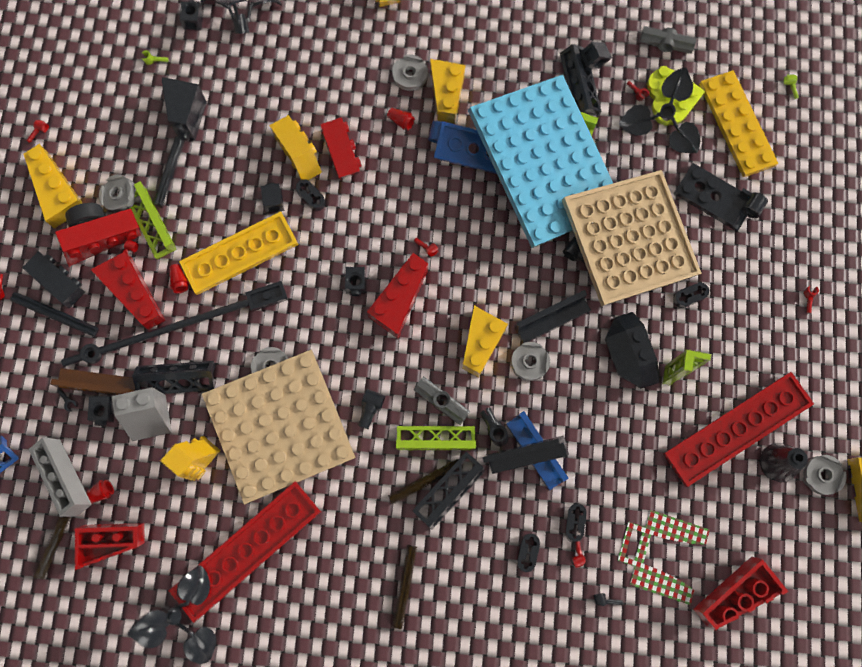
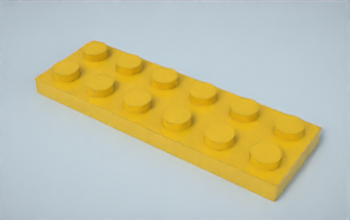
(738, 123)
(238, 253)

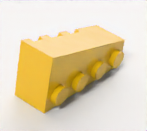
(51, 186)

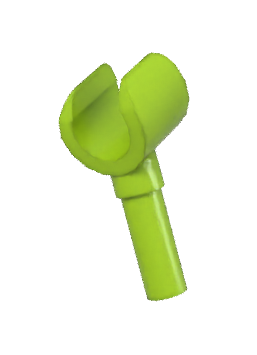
(151, 59)
(791, 80)

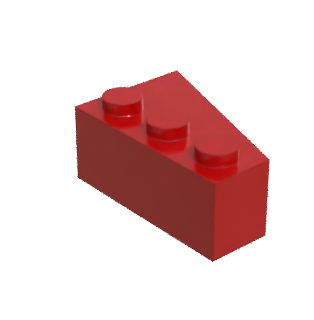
(340, 147)
(105, 541)

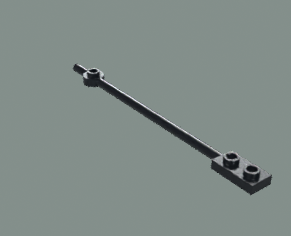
(256, 299)

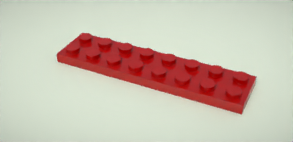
(738, 429)
(252, 546)

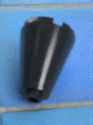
(782, 461)

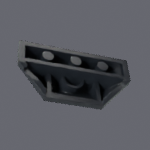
(632, 351)

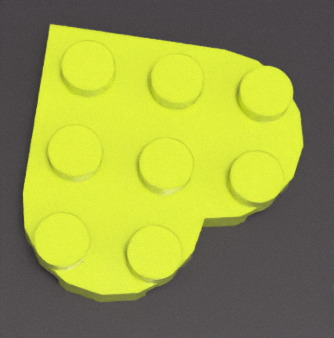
(655, 92)

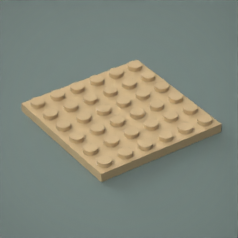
(631, 237)
(278, 426)

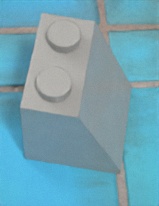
(142, 413)

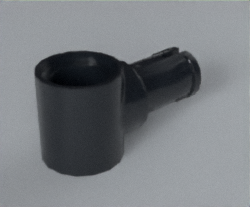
(573, 251)
(371, 403)
(494, 427)

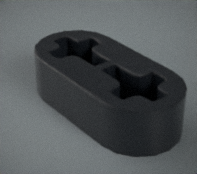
(307, 198)
(689, 292)
(580, 523)
(533, 552)

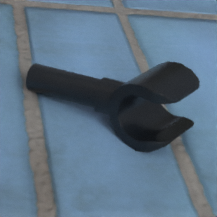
(67, 400)
(600, 599)

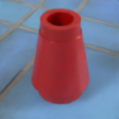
(401, 118)
(178, 280)
(100, 491)

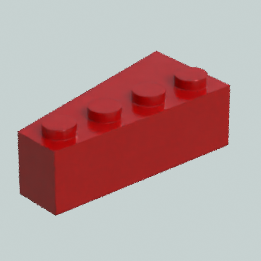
(97, 236)
(128, 286)
(398, 298)
(740, 593)

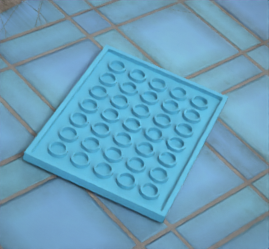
(540, 154)

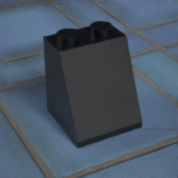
(184, 107)

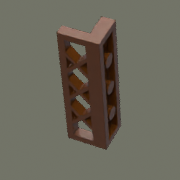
(93, 382)

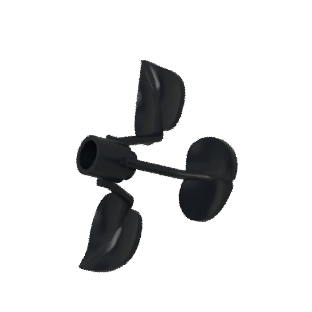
(239, 20)
(638, 120)
(150, 628)

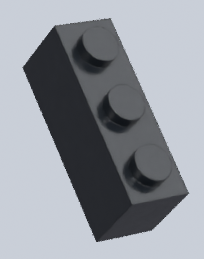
(54, 279)

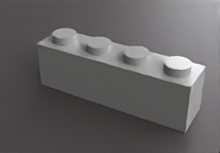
(59, 477)

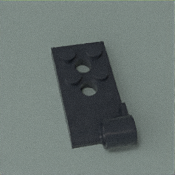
(733, 203)

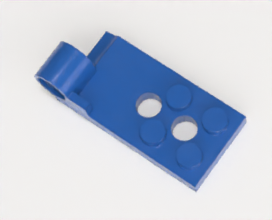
(453, 146)

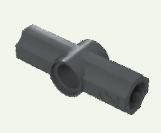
(667, 39)
(431, 392)

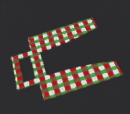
(652, 578)

